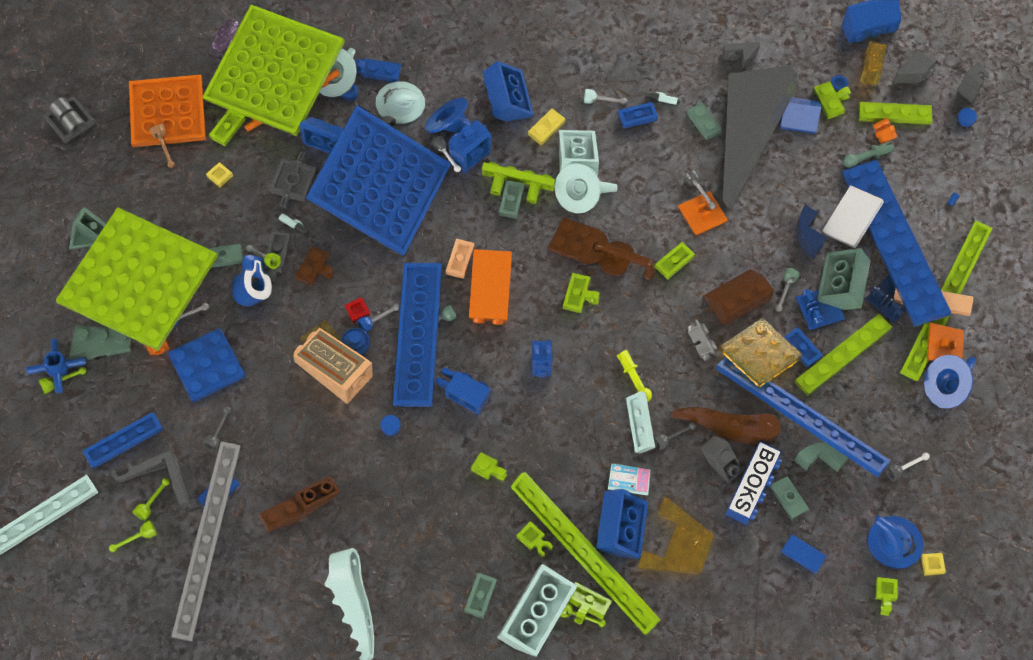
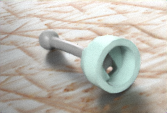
(590, 97)

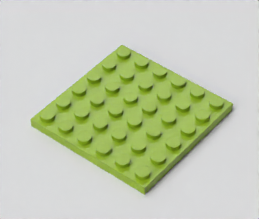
(273, 69)
(137, 278)

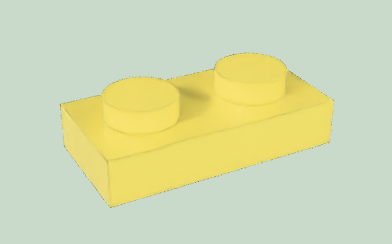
(546, 126)

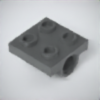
(68, 118)

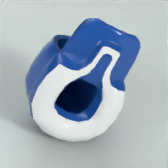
(247, 292)

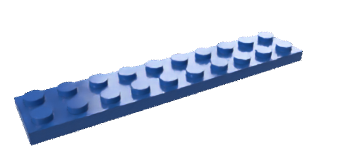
(899, 248)

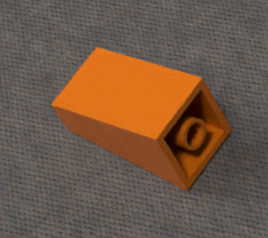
(490, 286)

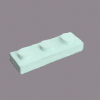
(640, 422)

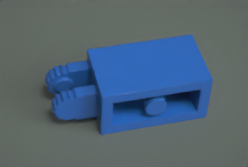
(465, 390)

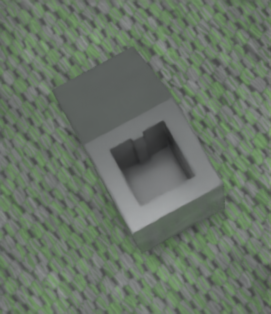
(722, 458)

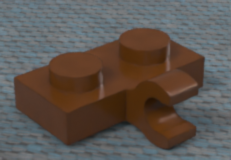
(314, 266)

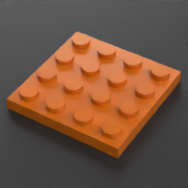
(170, 102)

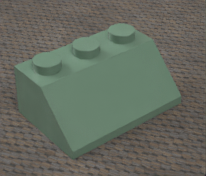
(844, 279)

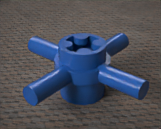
(53, 370)

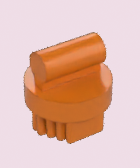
(884, 131)

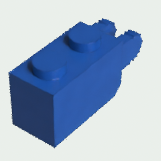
(541, 358)

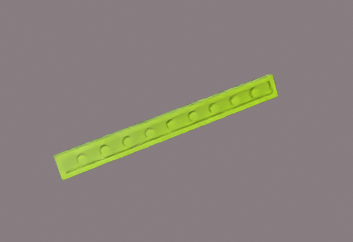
(954, 283)
(585, 553)

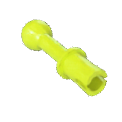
(629, 367)

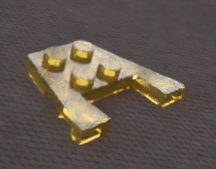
(687, 546)

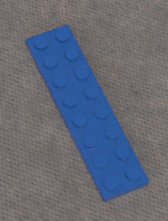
(417, 335)

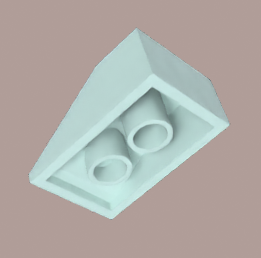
(578, 147)

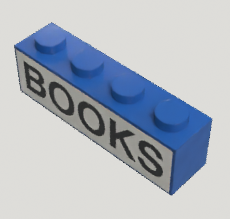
(753, 483)

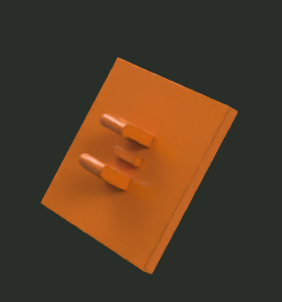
(700, 216)
(944, 341)

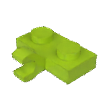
(831, 100)
(578, 293)
(588, 602)

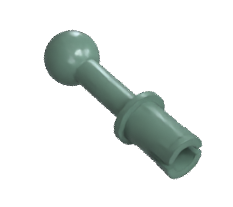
(852, 160)

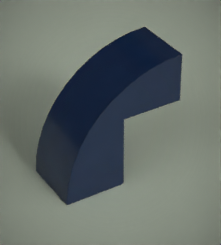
(808, 238)

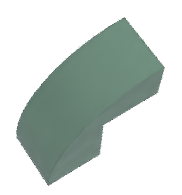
(824, 451)

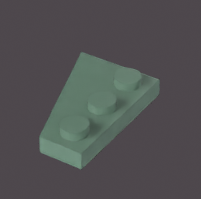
(96, 341)

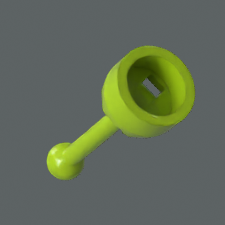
(48, 383)
(143, 510)
(147, 530)
(568, 611)

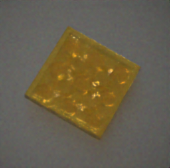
(760, 352)

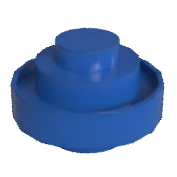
(357, 340)

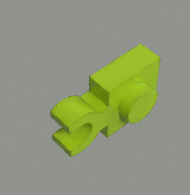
(532, 537)

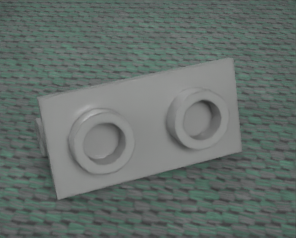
(707, 346)

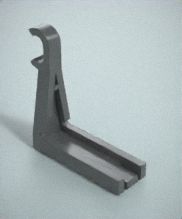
(159, 462)

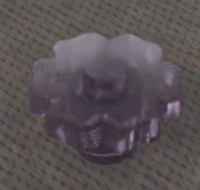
(225, 34)

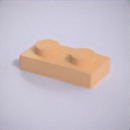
(460, 258)

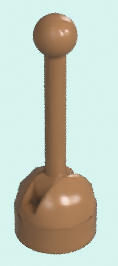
(159, 132)

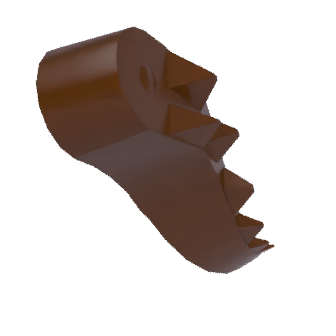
(737, 428)

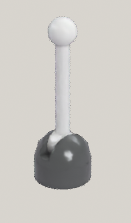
(439, 144)
(895, 471)

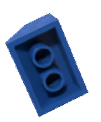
(871, 19)
(507, 92)
(319, 134)
(622, 524)

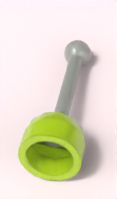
(272, 258)

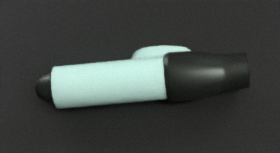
(659, 96)
(295, 224)

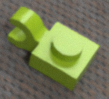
(487, 466)
(886, 591)

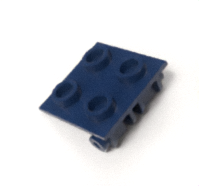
(882, 299)

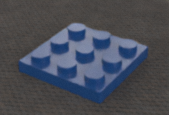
(206, 365)

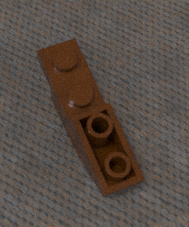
(299, 506)

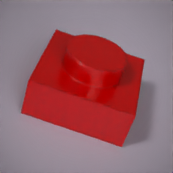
(357, 309)

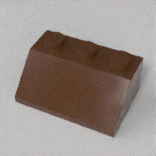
(739, 296)

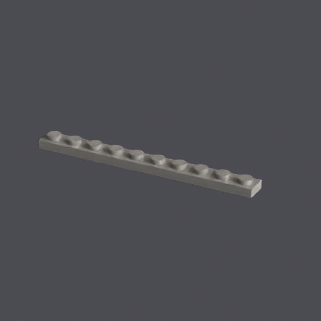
(206, 542)

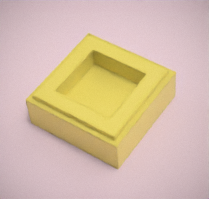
(219, 175)
(933, 564)

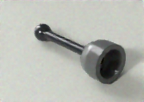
(387, 119)

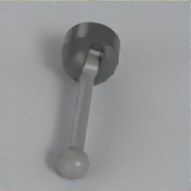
(693, 179)

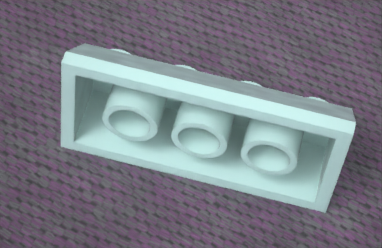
(537, 611)

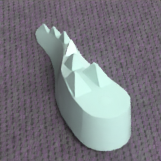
(350, 595)

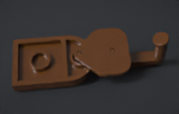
(578, 241)

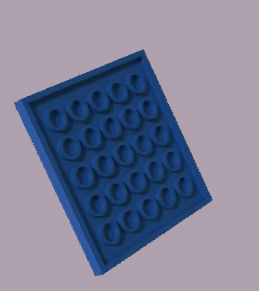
(378, 180)

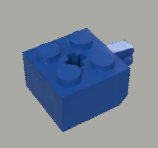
(470, 145)

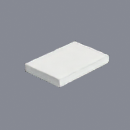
(852, 216)

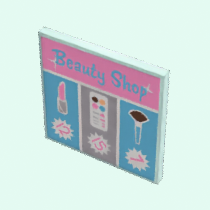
(629, 478)

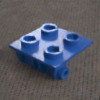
(817, 313)

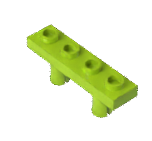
(510, 173)

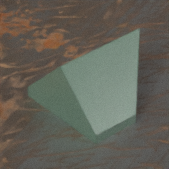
(85, 229)

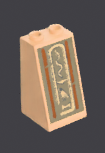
(334, 364)

